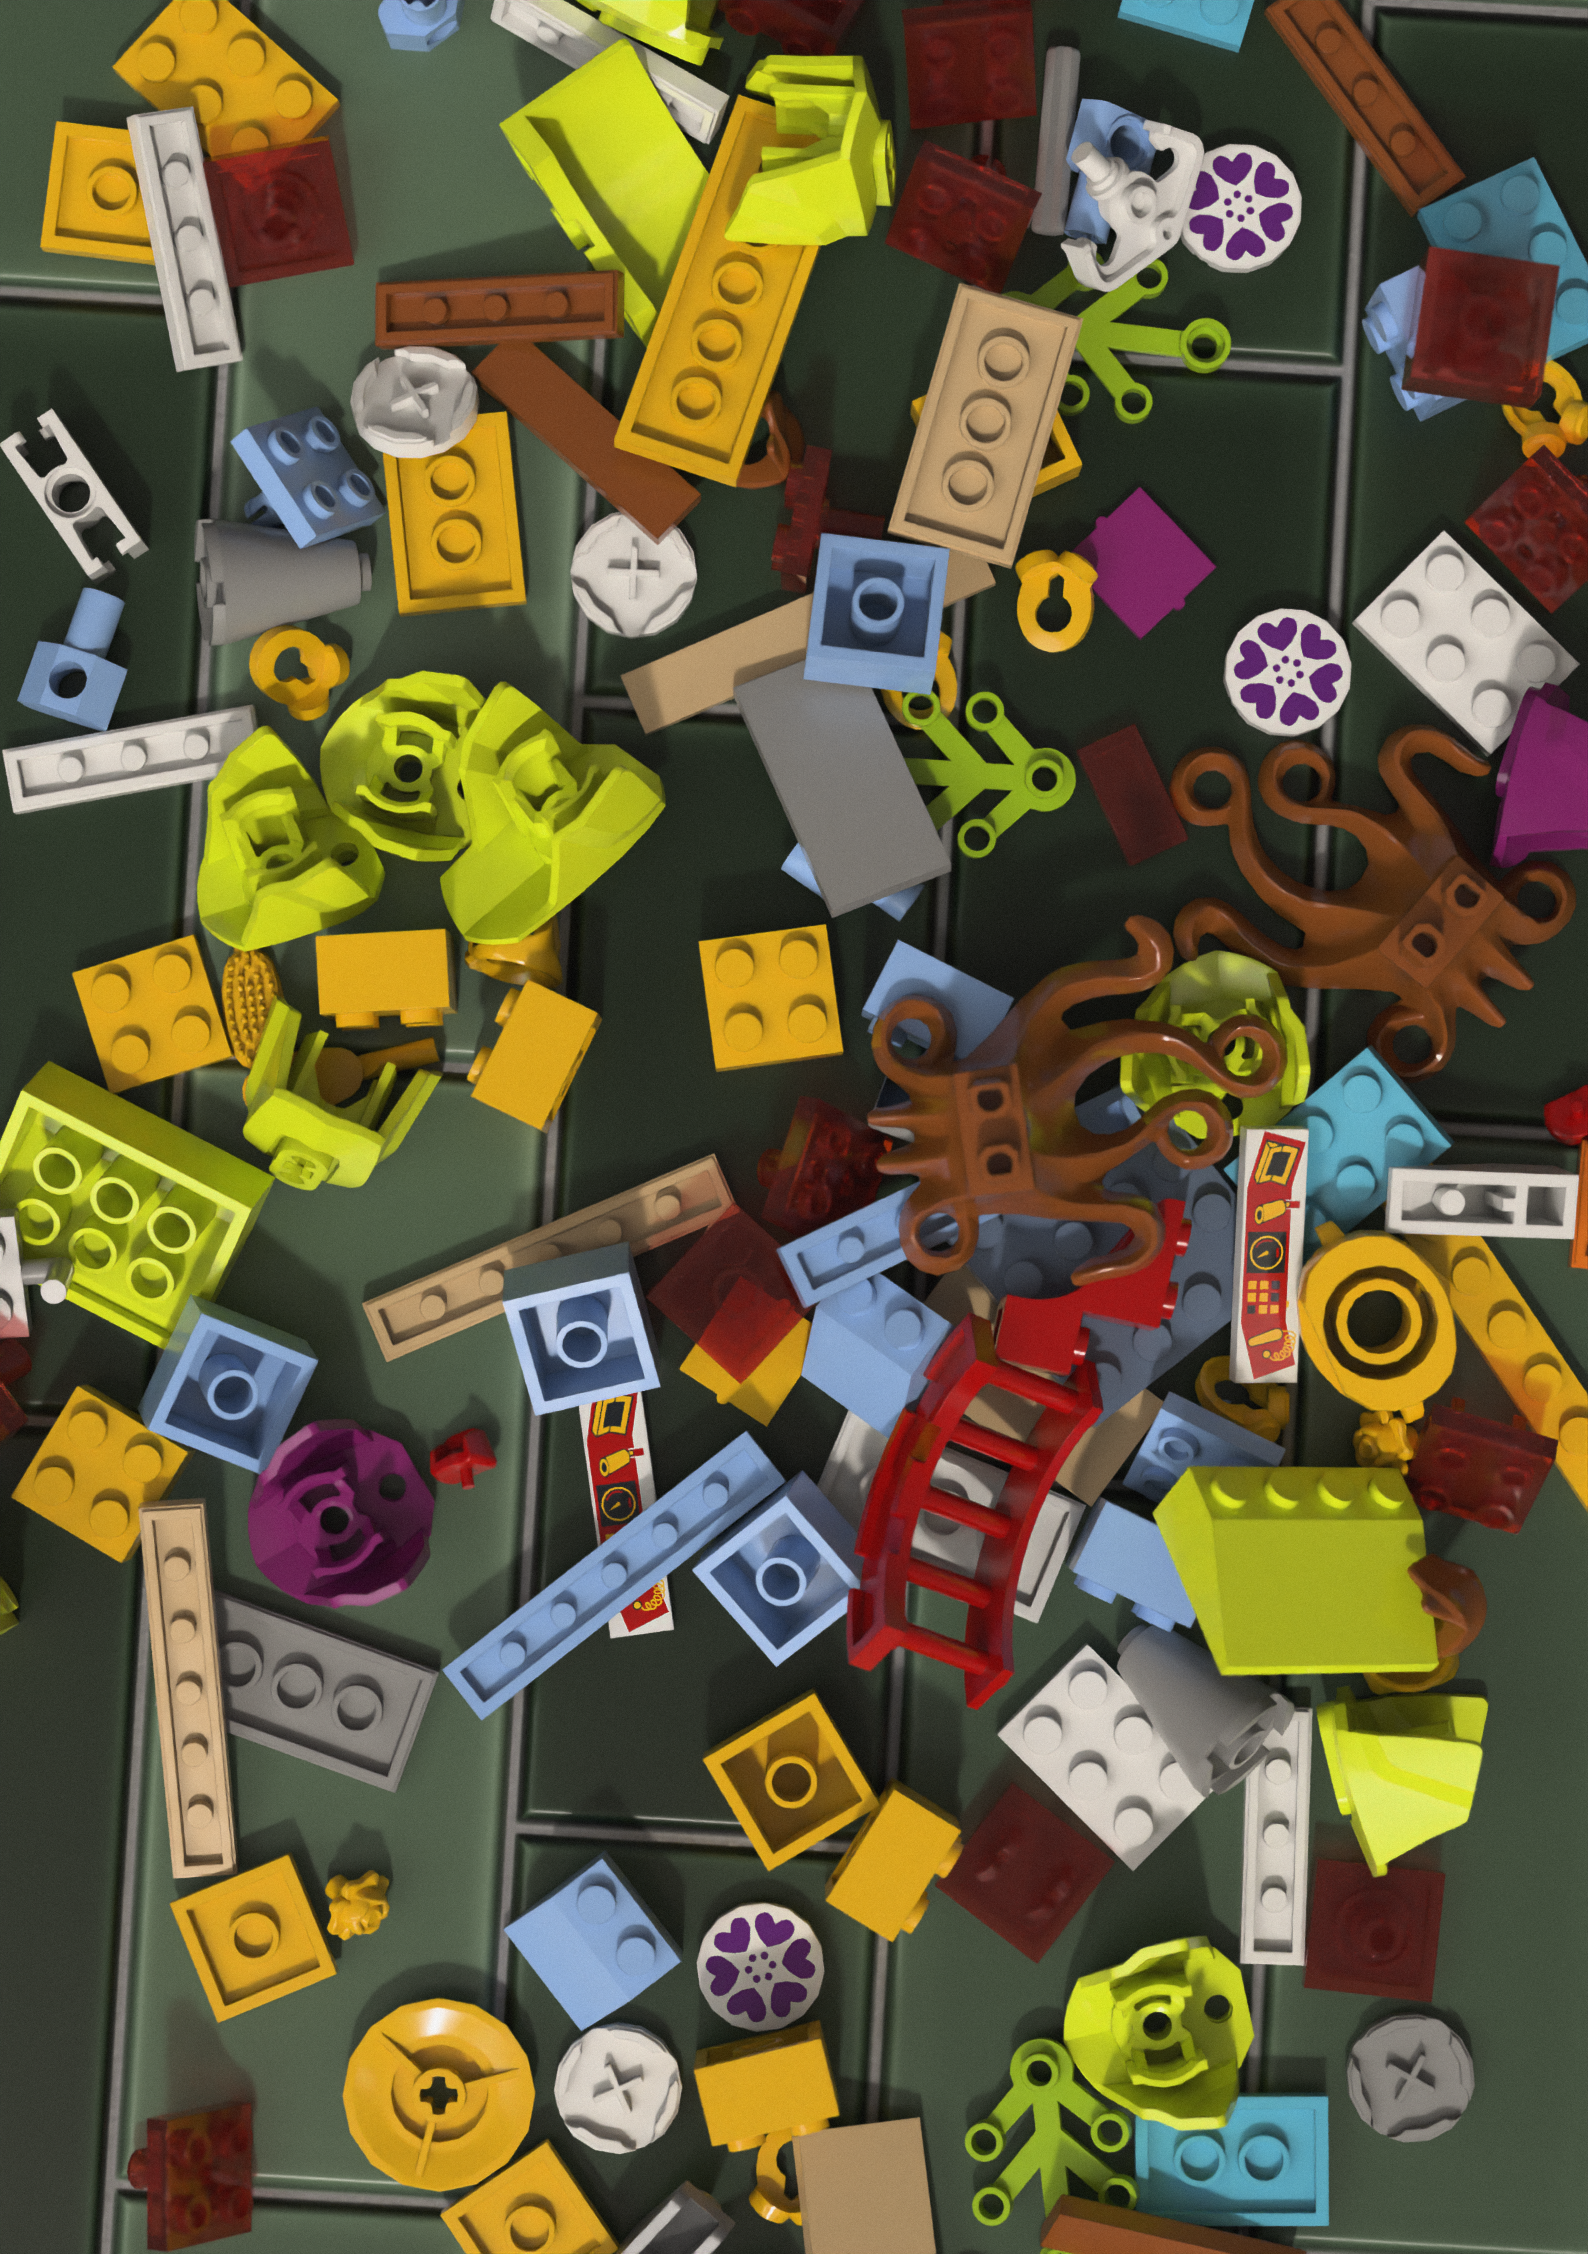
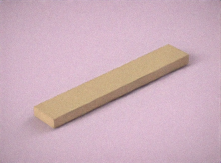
(709, 669)
(474, 1287)
(189, 1687)

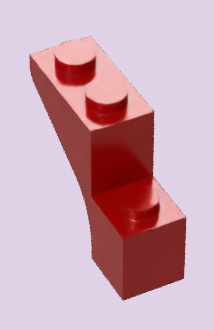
(1048, 1332)

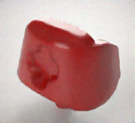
(1568, 1117)
(462, 1458)

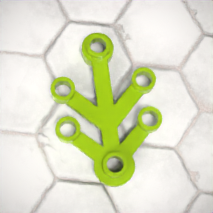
(1101, 334)
(969, 774)
(1051, 2145)

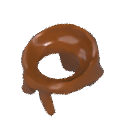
(783, 445)
(1453, 1595)

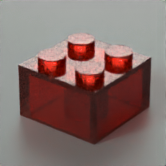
(1480, 327)
(731, 1293)

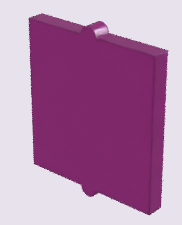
(1143, 563)

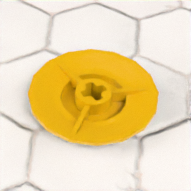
(404, 2129)

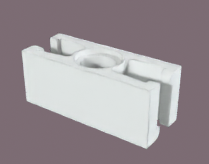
(48, 489)

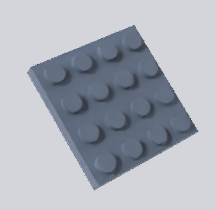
(1038, 1256)

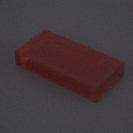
(1132, 795)

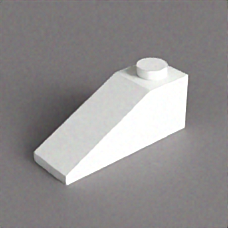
(1482, 1200)

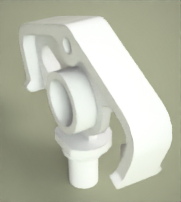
(1138, 208)

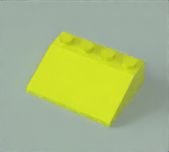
(125, 1200)
(1301, 1568)

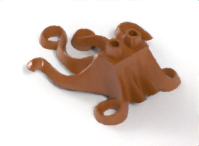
(1413, 925)
(1004, 1123)

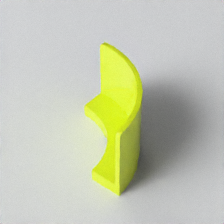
(614, 174)

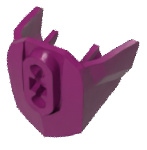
(1542, 780)
(385, 1536)

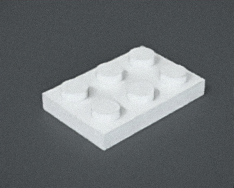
(1463, 641)
(1103, 1757)

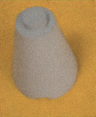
(263, 580)
(1204, 1717)

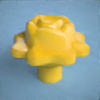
(1384, 1441)
(357, 1904)

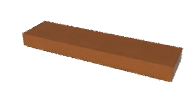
(1367, 100)
(500, 309)
(584, 436)
(1101, 2228)

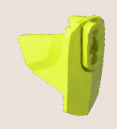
(540, 818)

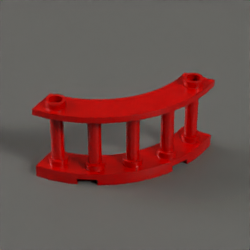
(903, 1488)

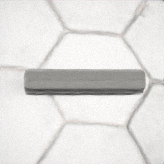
(1055, 135)

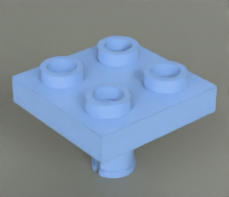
(306, 478)
(1193, 1437)

